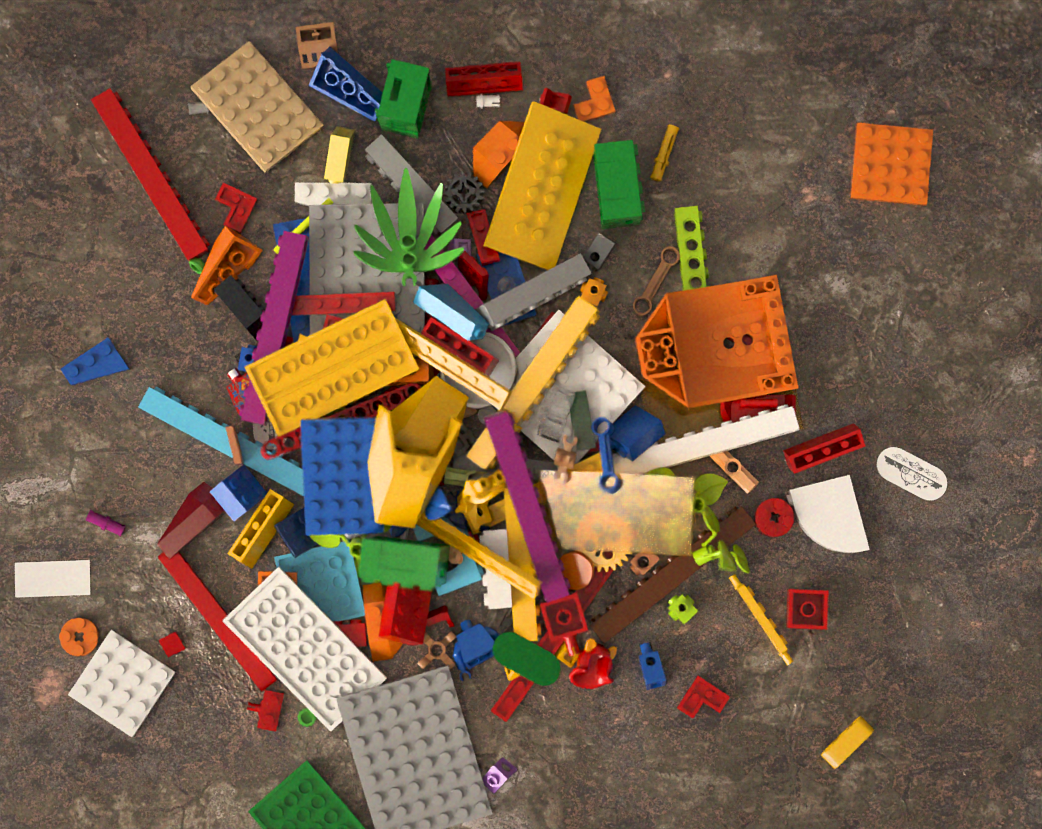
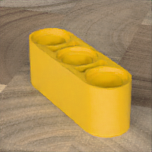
(847, 742)

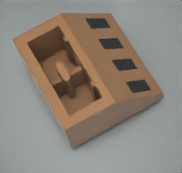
(314, 41)

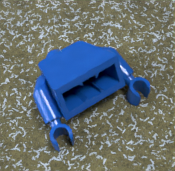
(473, 646)

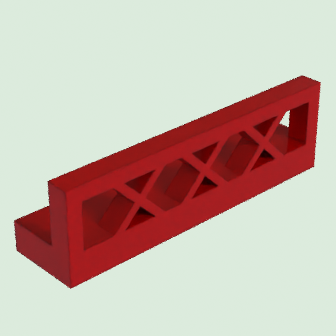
(483, 81)

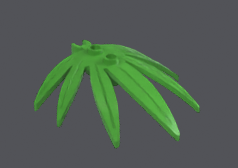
(408, 252)

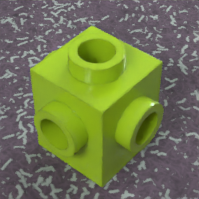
(689, 609)

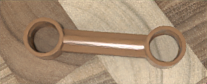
(656, 281)

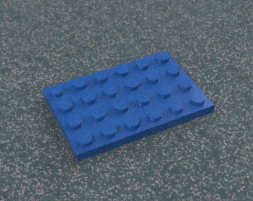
(338, 476)

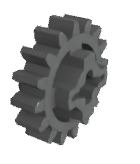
(455, 193)

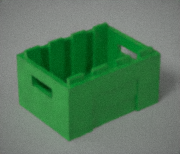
(404, 99)
(618, 184)
(403, 562)

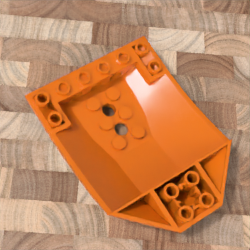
(685, 349)

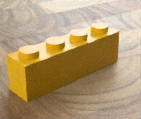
(260, 529)

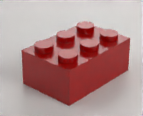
(405, 614)

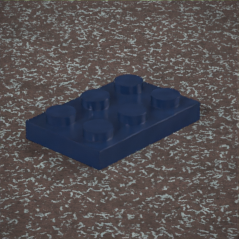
(294, 533)

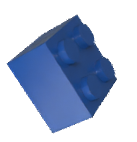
(238, 492)

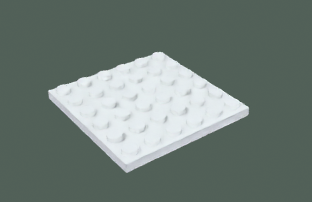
(592, 369)

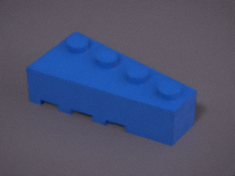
(345, 84)

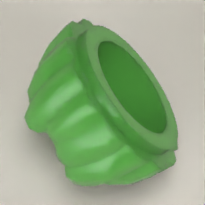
(197, 265)
(306, 717)

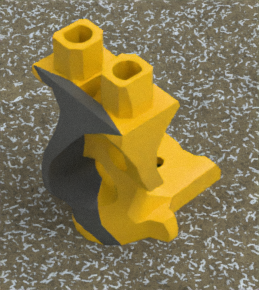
(477, 494)

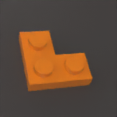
(599, 104)

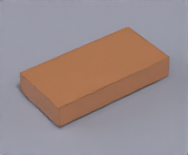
(235, 446)

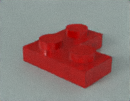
(240, 204)
(700, 693)

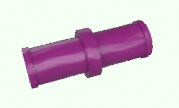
(105, 523)

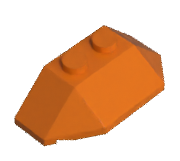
(495, 151)
(373, 600)

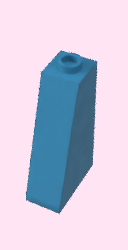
(452, 310)

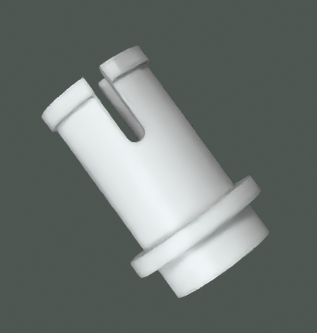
(487, 101)

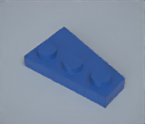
(95, 363)

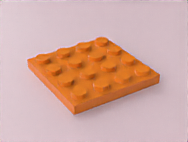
(891, 164)

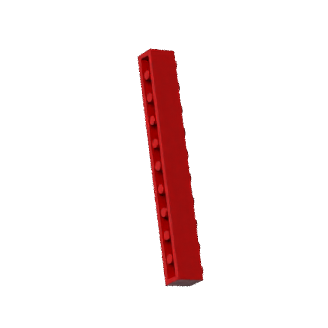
(150, 175)

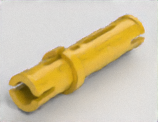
(661, 160)

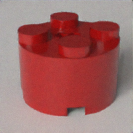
(784, 521)

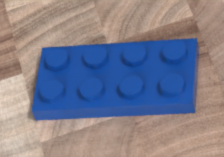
(509, 267)

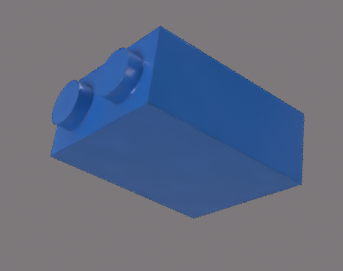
(635, 433)

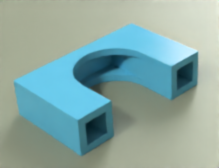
(461, 576)

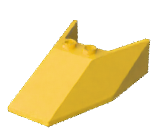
(424, 418)
(401, 480)

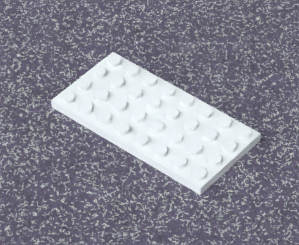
(302, 646)

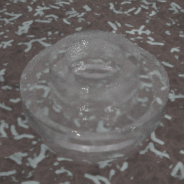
(506, 284)

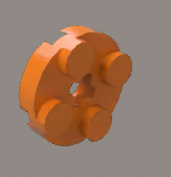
(68, 636)

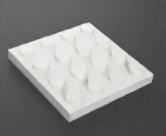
(122, 683)

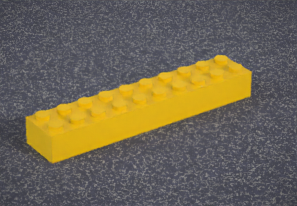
(540, 375)

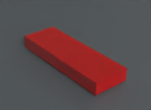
(479, 226)

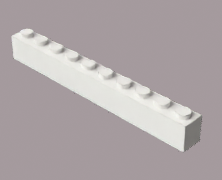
(710, 441)

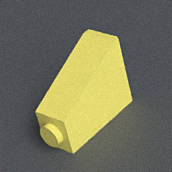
(339, 154)

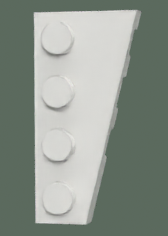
(339, 193)

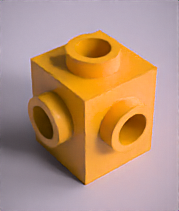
(594, 284)

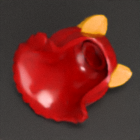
(593, 666)

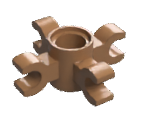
(565, 458)
(443, 656)

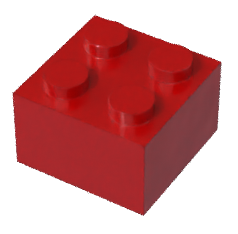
(807, 609)

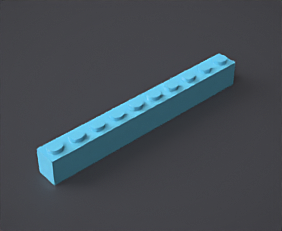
(215, 435)

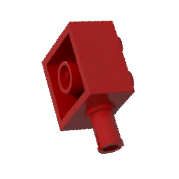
(574, 625)

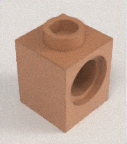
(652, 559)

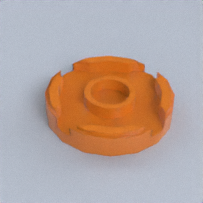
(577, 569)

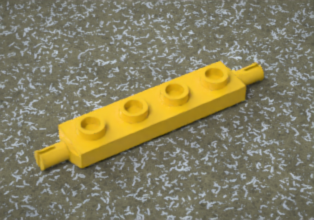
(767, 624)

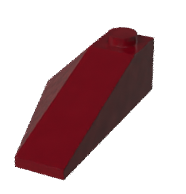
(192, 519)

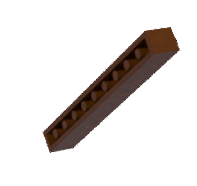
(666, 578)

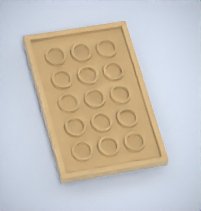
(257, 106)

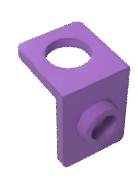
(497, 775)

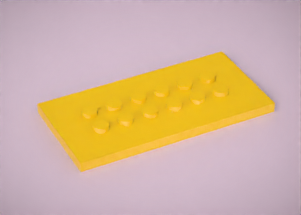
(542, 186)
(332, 368)

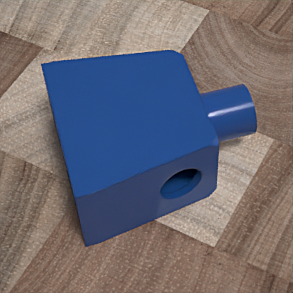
(654, 674)

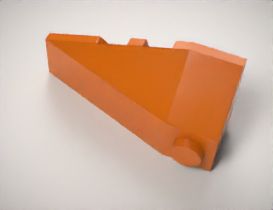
(228, 257)

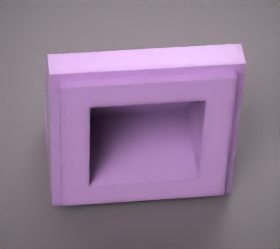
(459, 243)

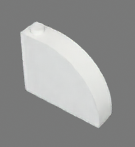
(830, 514)

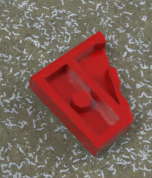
(474, 274)

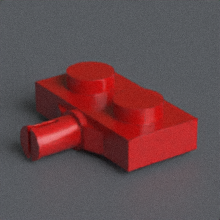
(268, 710)

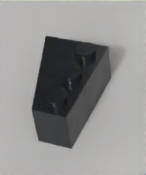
(241, 304)

